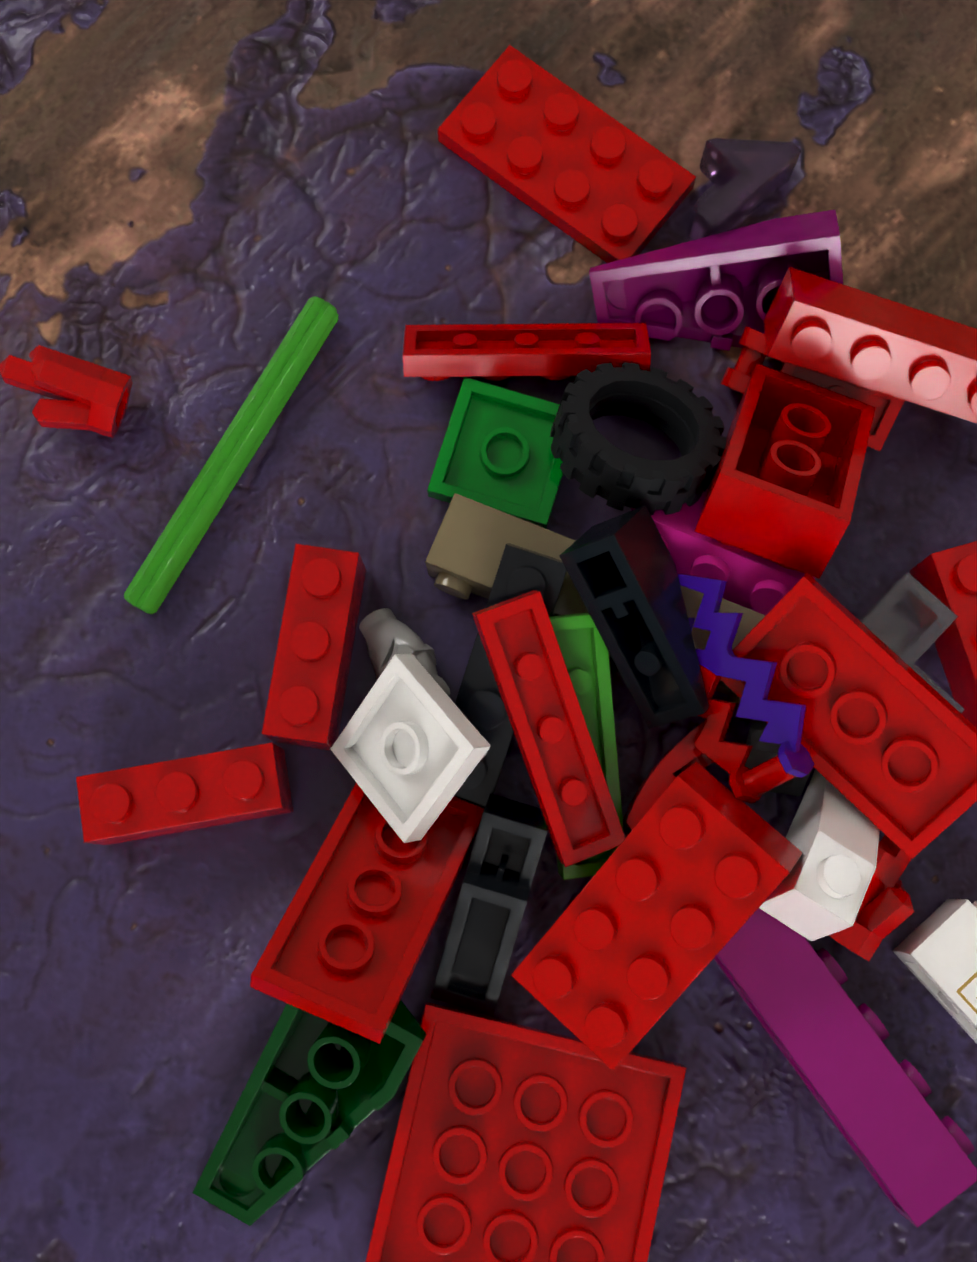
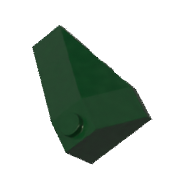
(301, 1104)

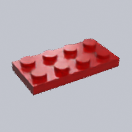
(565, 158)
(867, 717)
(364, 915)

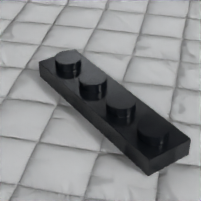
(479, 695)

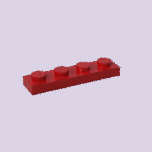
(521, 349)
(549, 727)

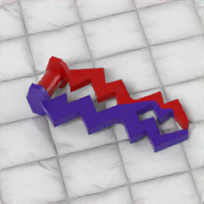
(783, 718)

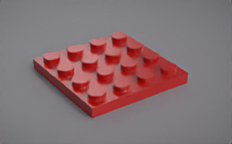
(524, 1148)

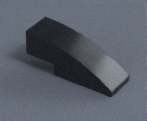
(491, 905)

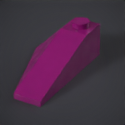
(717, 281)

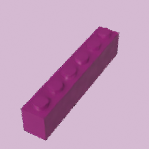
(848, 1068)

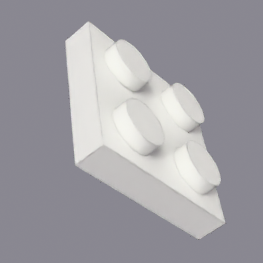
(409, 747)

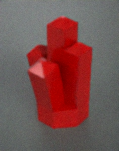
(81, 391)
(883, 906)

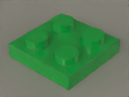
(499, 452)

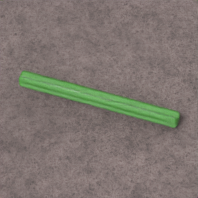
(231, 456)

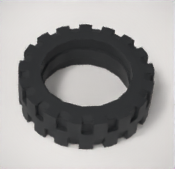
(628, 478)

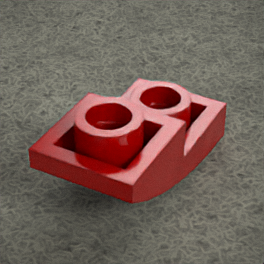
(661, 776)

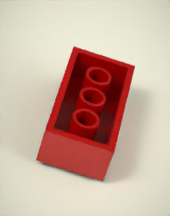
(656, 914)

